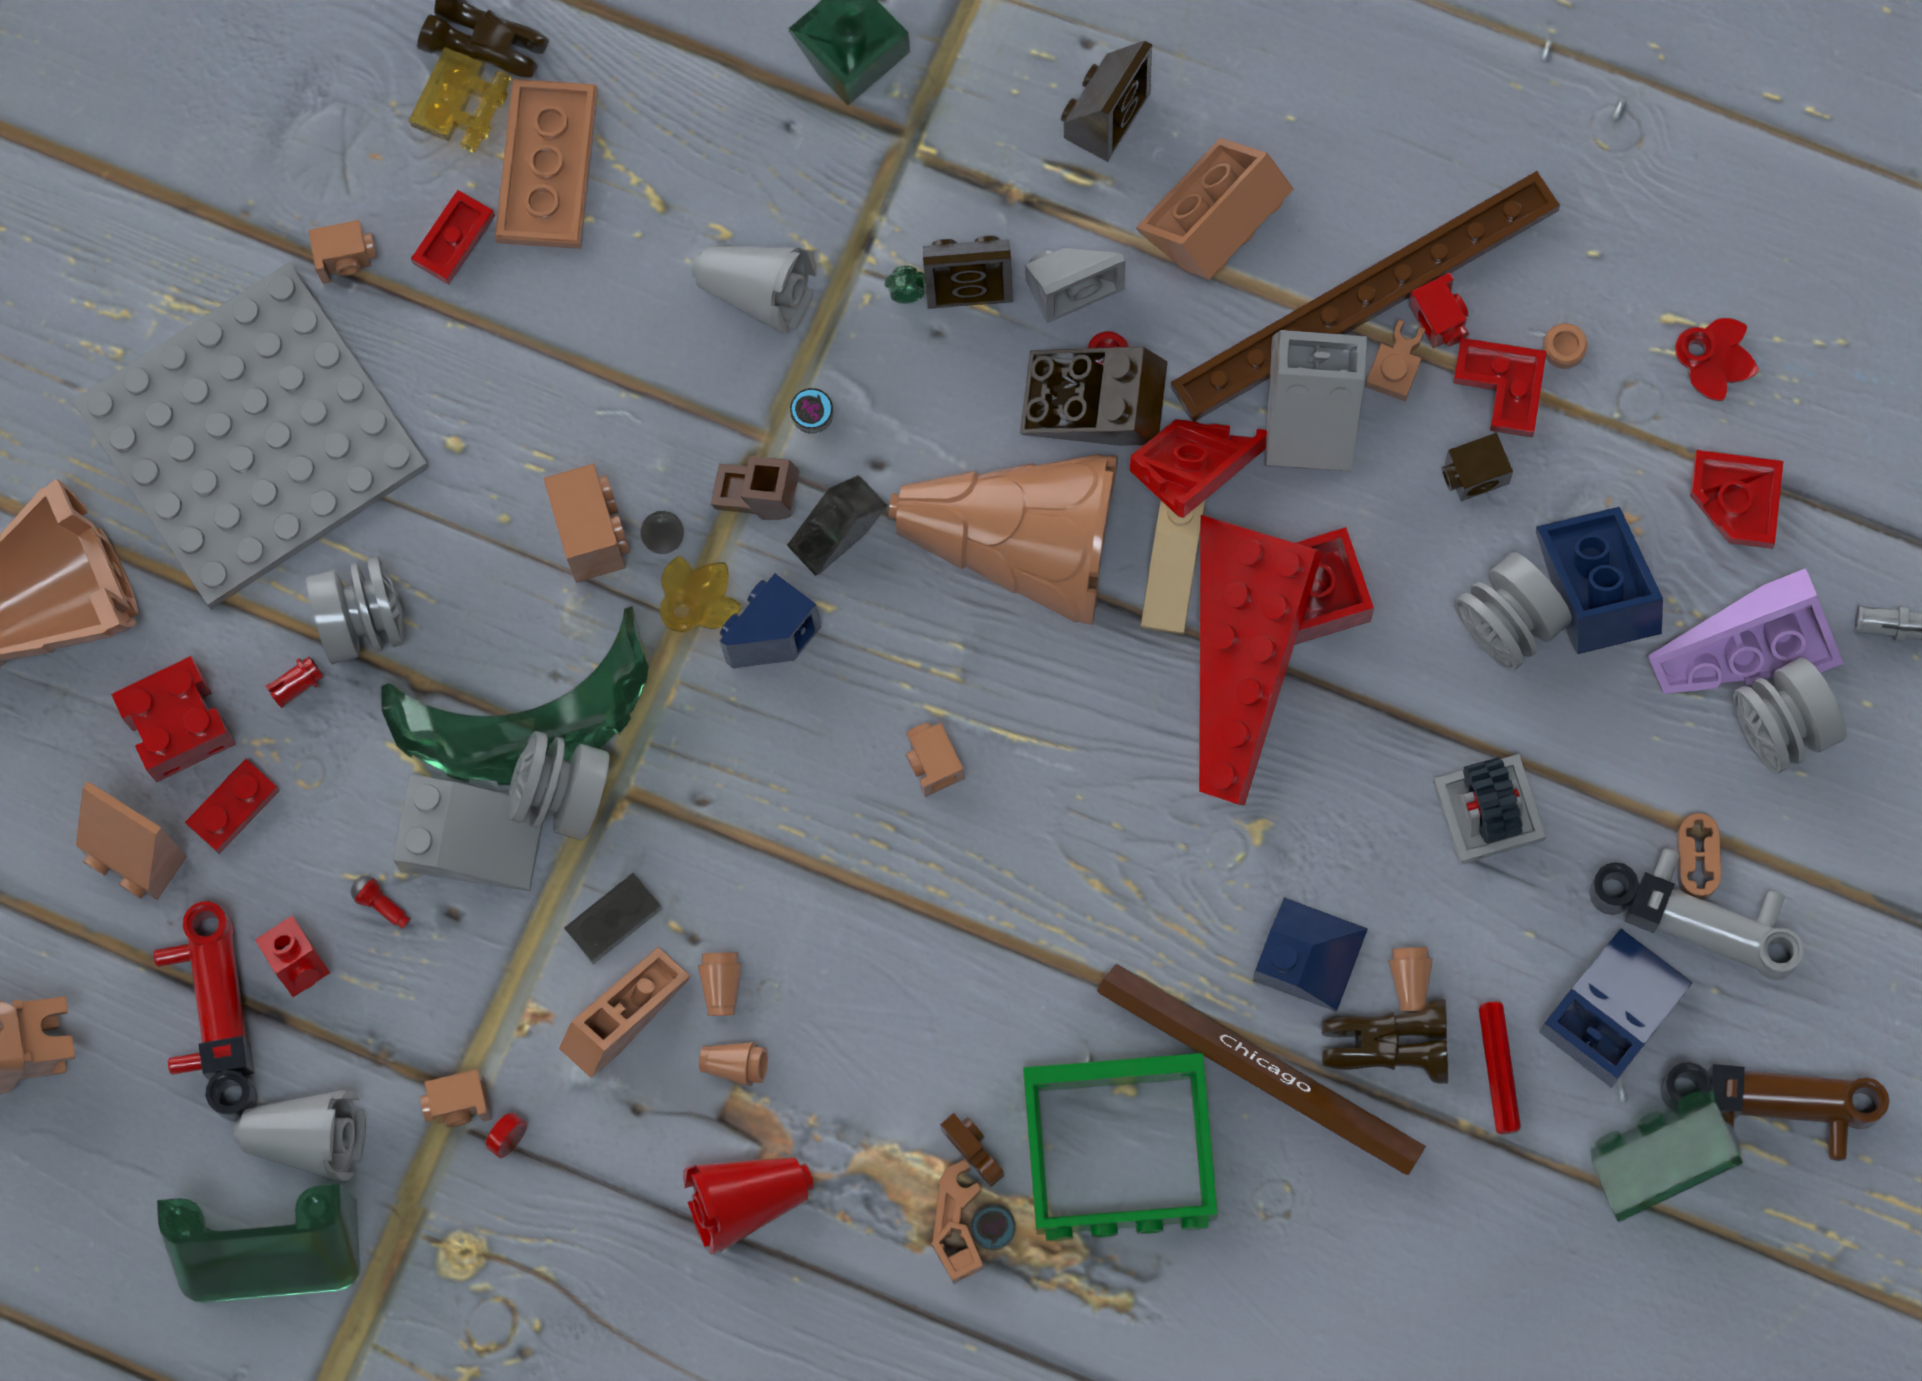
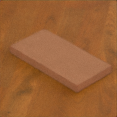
(546, 164)

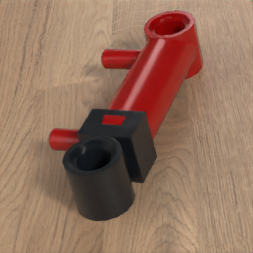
(224, 1050)

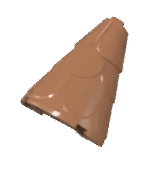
(1019, 527)
(59, 579)

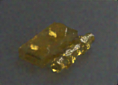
(448, 93)

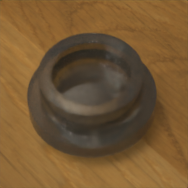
(662, 532)

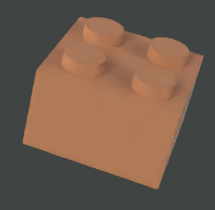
(584, 521)

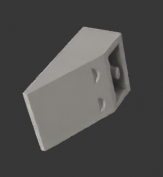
(1314, 399)

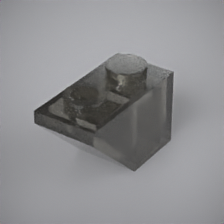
(836, 523)

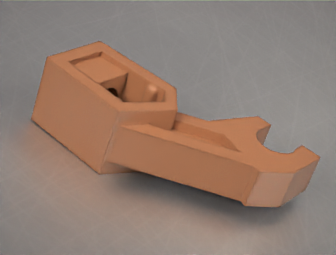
(951, 1202)

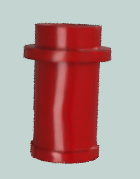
(295, 681)

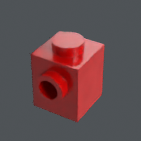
(297, 964)

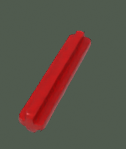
(1499, 1068)

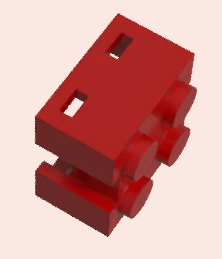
(173, 719)

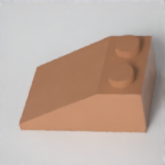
(125, 844)

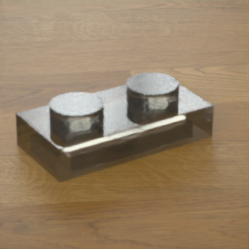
(613, 918)

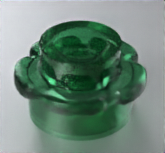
(905, 284)

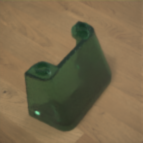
(264, 1262)

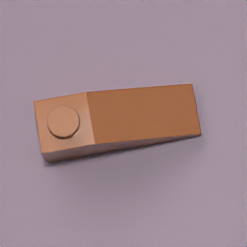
(622, 1012)

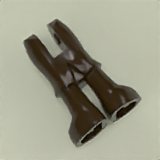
(489, 39)
(1379, 1041)

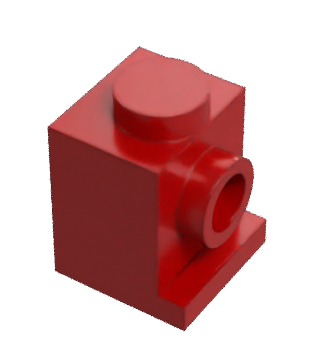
(1440, 312)

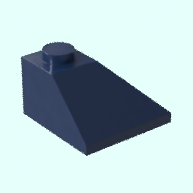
(1309, 954)

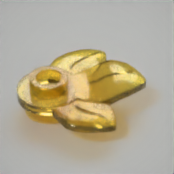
(700, 592)

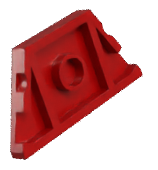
(1192, 462)

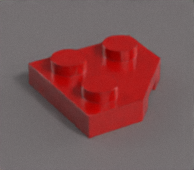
(1738, 495)

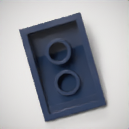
(1601, 580)

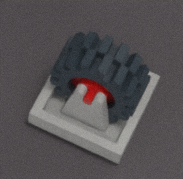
(1489, 808)

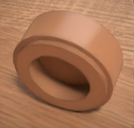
(1565, 346)

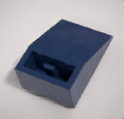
(1615, 1007)

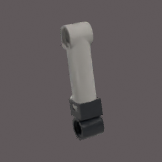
(1658, 906)

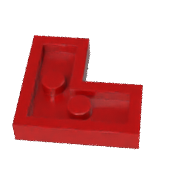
(1515, 376)

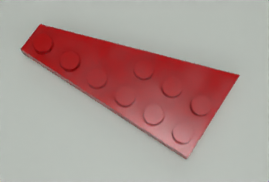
(1249, 622)

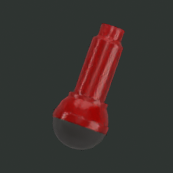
(368, 893)

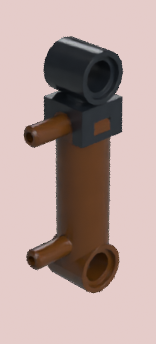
(1784, 1098)

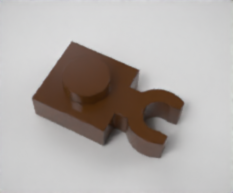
(966, 1139)

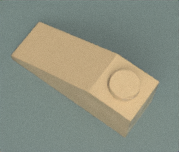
(1171, 570)

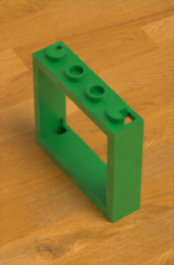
(1121, 1073)

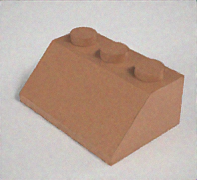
(1216, 207)

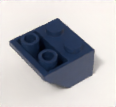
(771, 627)

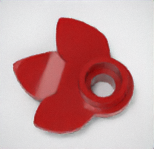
(1722, 357)

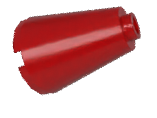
(743, 1197)

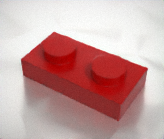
(452, 237)
(232, 806)

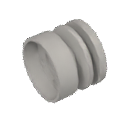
(355, 610)
(1513, 611)
(1789, 715)
(557, 785)

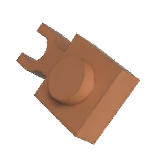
(1396, 366)

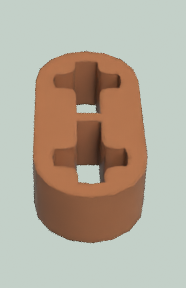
(1709, 855)

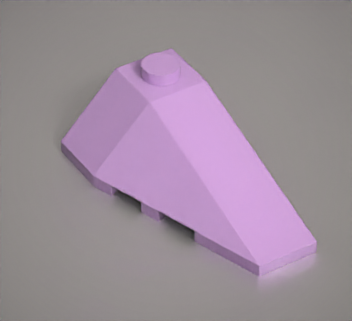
(1750, 639)

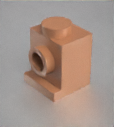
(341, 249)
(934, 758)
(456, 1099)

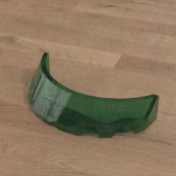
(492, 744)

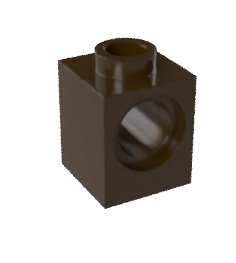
(1477, 467)

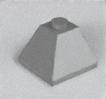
(1073, 279)

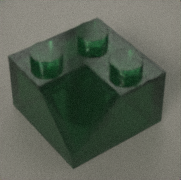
(850, 44)

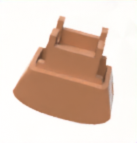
(25, 1047)

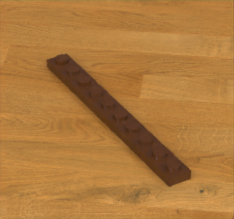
(1371, 291)

